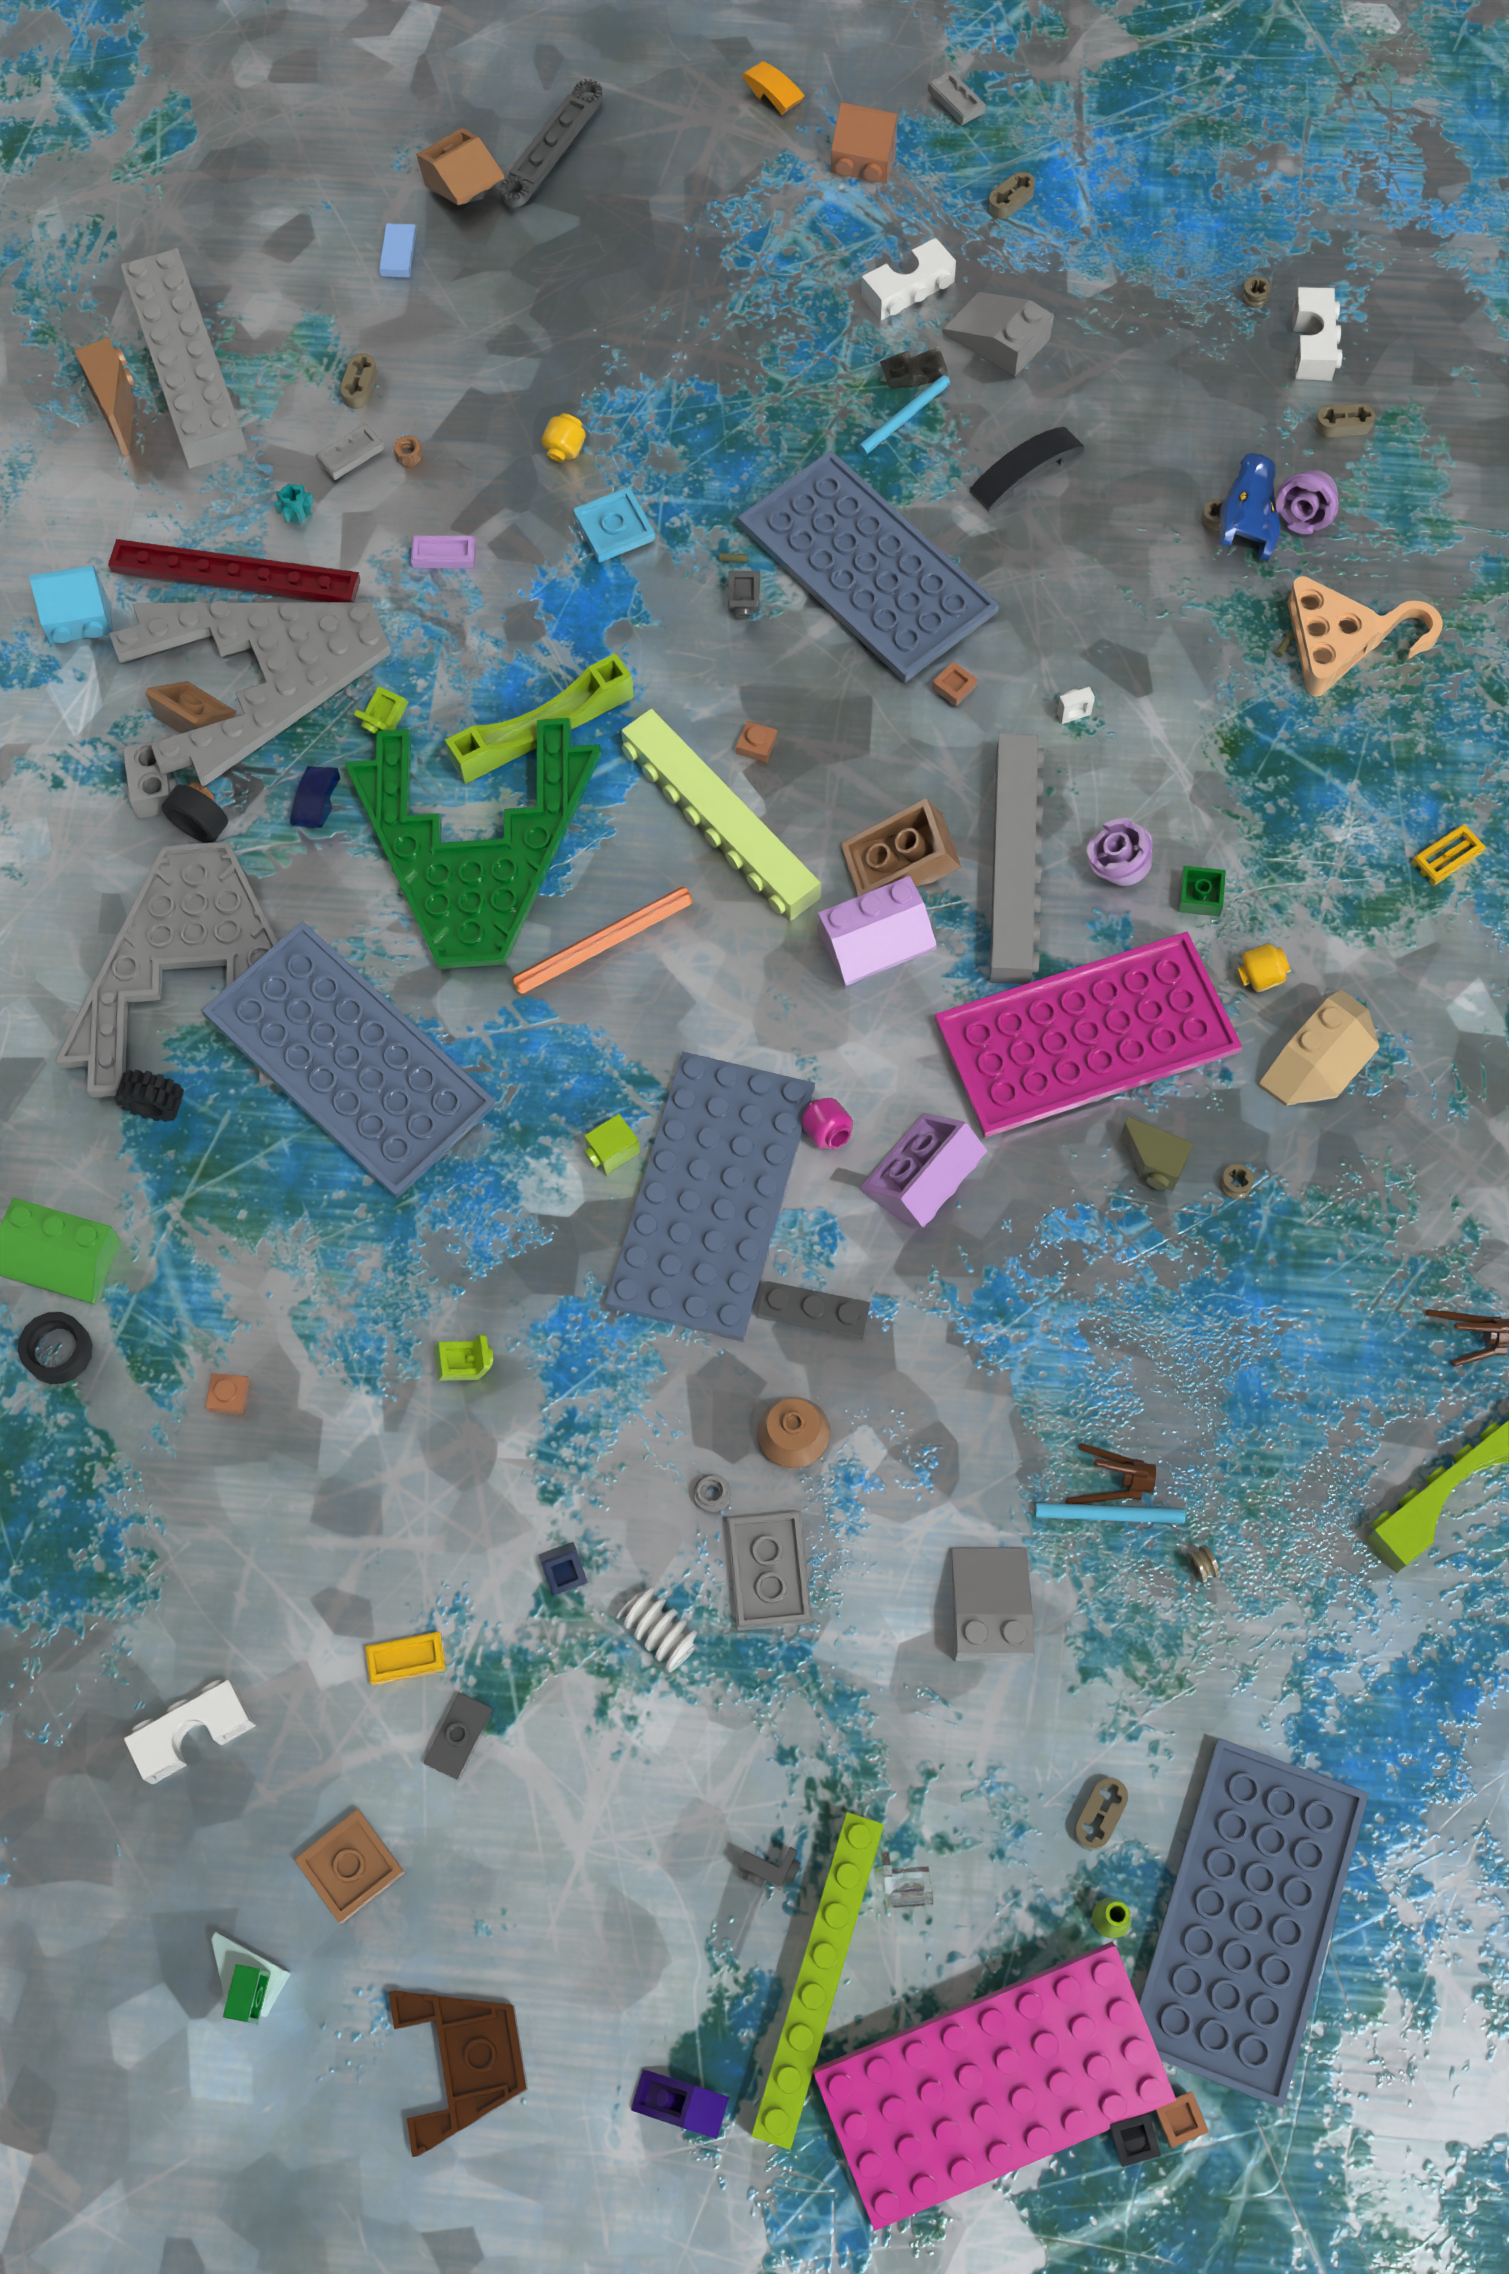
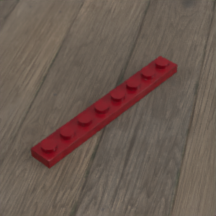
(234, 571)

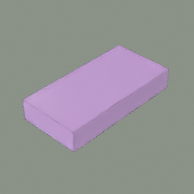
(443, 552)

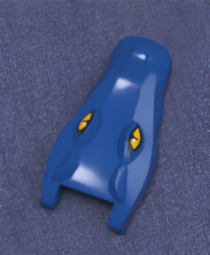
(1252, 506)

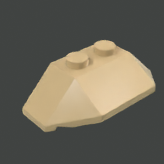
(1323, 1053)

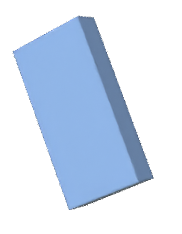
(397, 250)

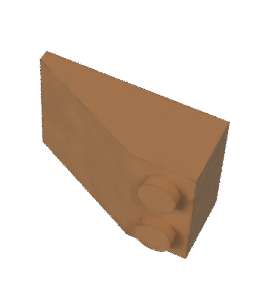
(110, 387)
(902, 846)

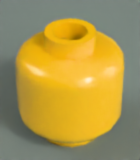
(563, 438)
(1264, 967)

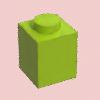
(611, 1144)

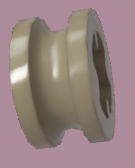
(1255, 299)
(1209, 522)
(1237, 1192)
(1203, 1564)

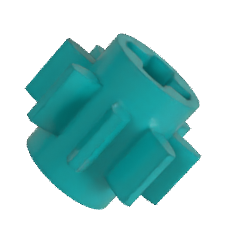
(294, 503)

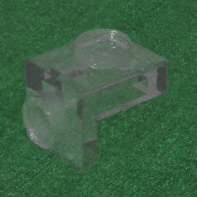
(903, 1885)

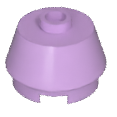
(1308, 501)
(1121, 852)

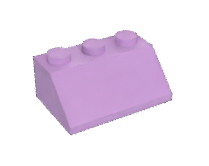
(876, 930)
(924, 1168)

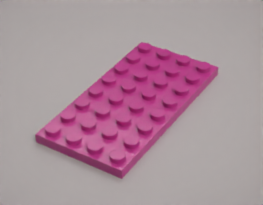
(1086, 1034)
(993, 2085)

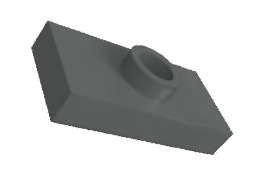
(458, 1736)

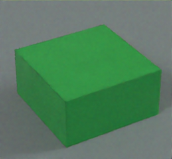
(1201, 891)
(246, 1994)

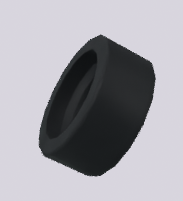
(194, 813)
(40, 1327)

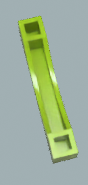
(493, 745)
(1412, 1528)

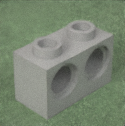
(145, 780)

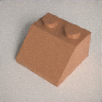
(864, 143)

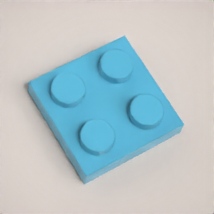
(614, 524)

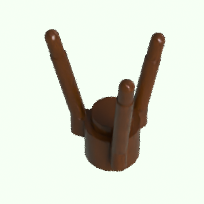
(1494, 1333)
(1136, 1476)

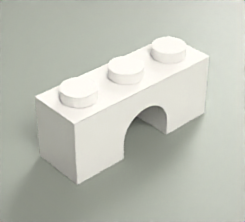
(890, 292)
(1317, 353)
(157, 1743)

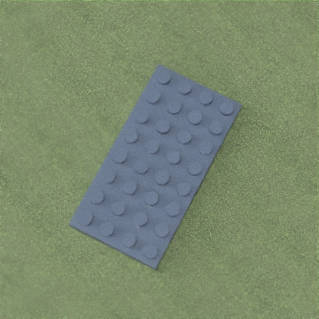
(868, 565)
(349, 1059)
(711, 1197)
(1250, 1921)

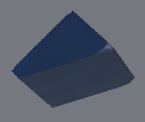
(563, 1568)

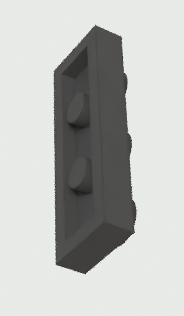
(814, 1310)

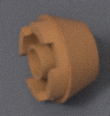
(793, 1432)

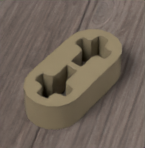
(1015, 197)
(353, 380)
(1345, 420)
(1092, 1809)

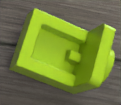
(382, 711)
(463, 1359)

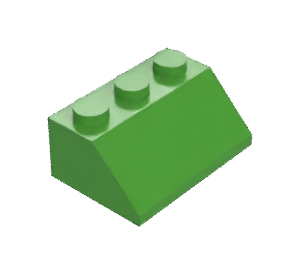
(56, 1250)

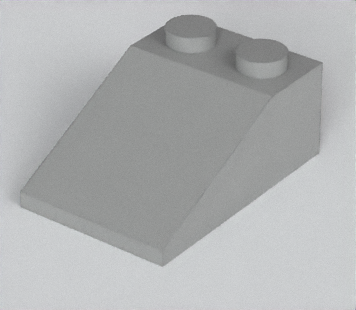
(1002, 329)
(992, 1605)

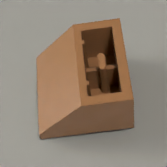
(459, 167)

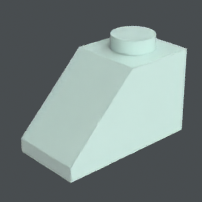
(230, 1953)

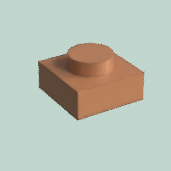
(954, 684)
(756, 741)
(227, 1394)
(1181, 2120)

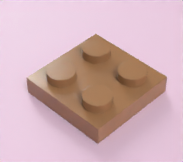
(349, 1866)

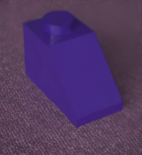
(680, 2103)

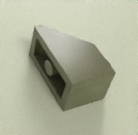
(1155, 1153)

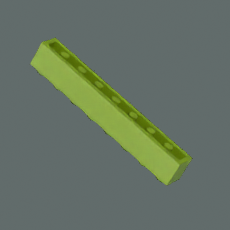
(817, 1981)

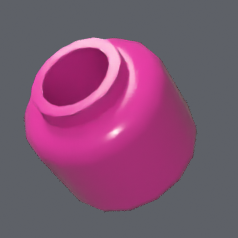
(827, 1123)

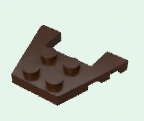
(478, 2060)

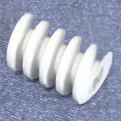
(659, 1629)

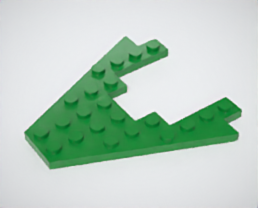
(474, 892)

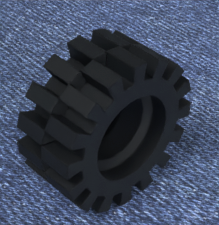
(149, 1095)

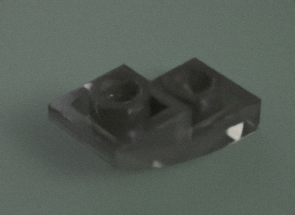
(908, 371)

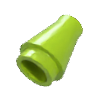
(1103, 1922)

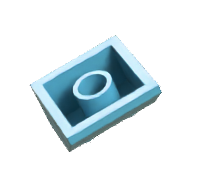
(72, 604)

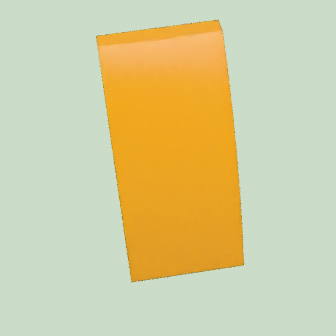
(771, 82)

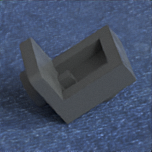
(744, 592)
(760, 1872)

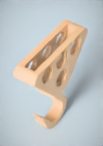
(1345, 631)

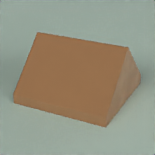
(186, 706)

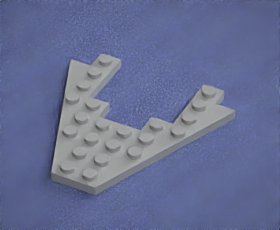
(301, 649)
(187, 915)

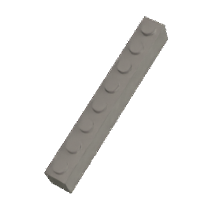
(1014, 859)

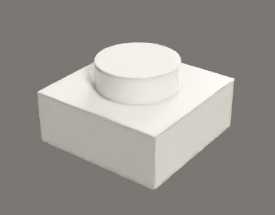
(1075, 704)

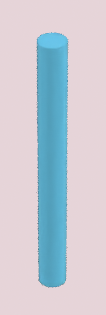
(904, 415)
(1110, 1513)

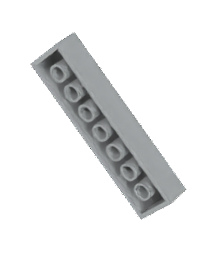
(184, 358)

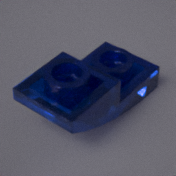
(313, 796)

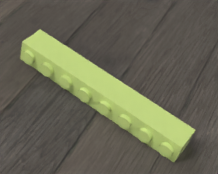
(720, 815)

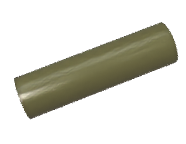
(733, 557)
(1285, 644)

